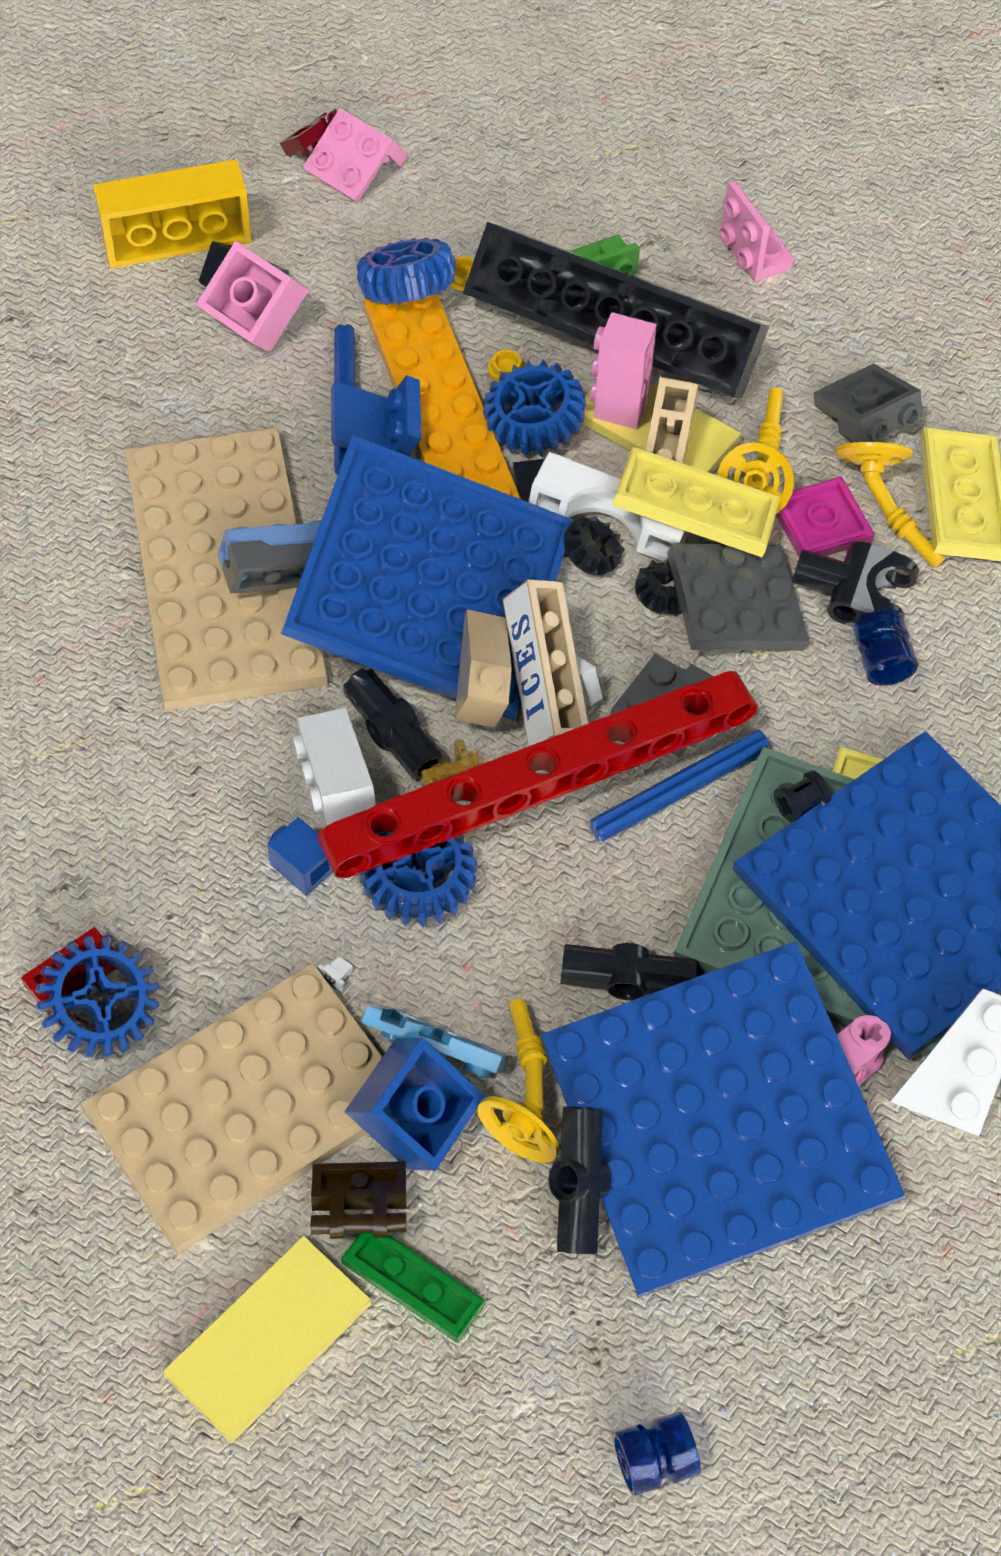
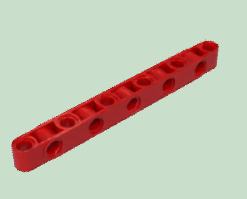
(511, 781)

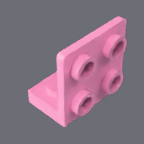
(351, 155)
(751, 237)

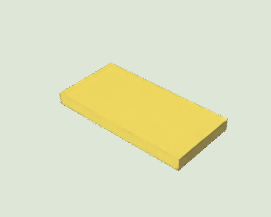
(707, 444)
(963, 492)
(696, 501)
(266, 1339)

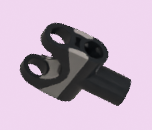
(856, 579)

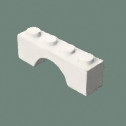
(576, 489)

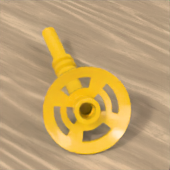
(768, 458)
(873, 459)
(523, 1119)

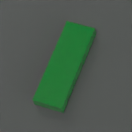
(414, 1283)

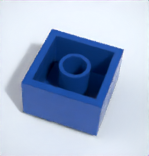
(415, 1104)

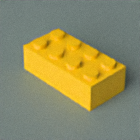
(172, 212)

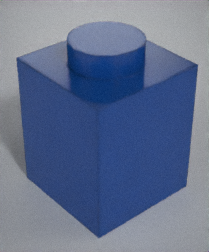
(298, 855)

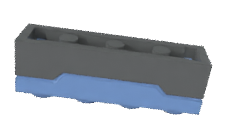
(266, 556)

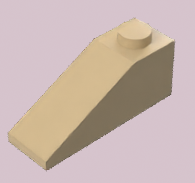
(672, 419)
(483, 670)

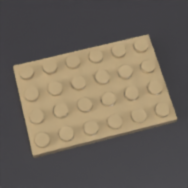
(238, 1107)

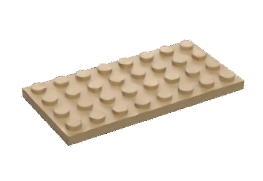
(206, 639)

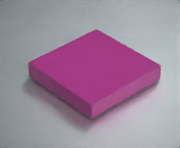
(824, 518)

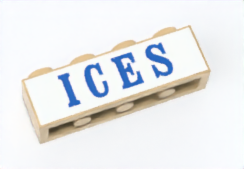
(544, 660)

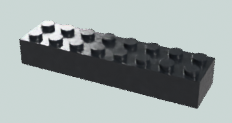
(580, 294)

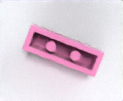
(622, 370)

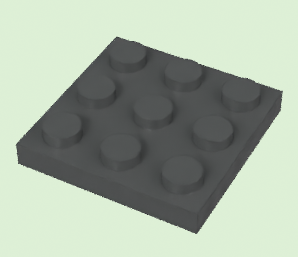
(736, 598)

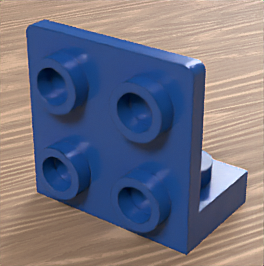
(379, 419)

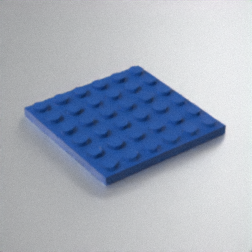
(408, 557)
(894, 890)
(723, 1118)

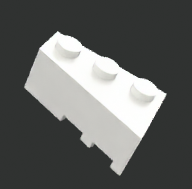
(333, 766)
(961, 1070)

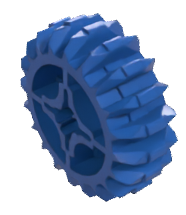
(406, 271)
(532, 420)
(413, 896)
(100, 1018)

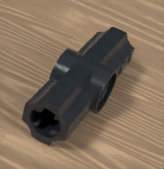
(391, 722)
(625, 970)
(579, 1180)

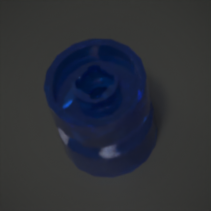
(885, 647)
(656, 1453)

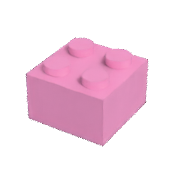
(252, 297)

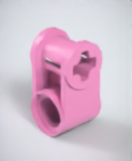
(864, 1045)

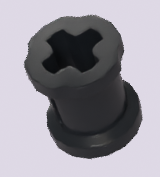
(802, 796)

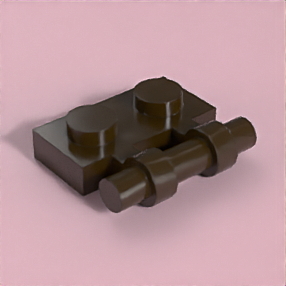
(358, 1187)

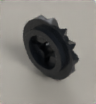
(592, 559)
(648, 587)

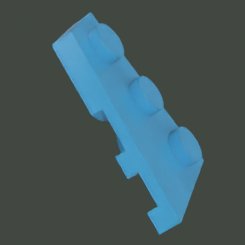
(397, 1024)

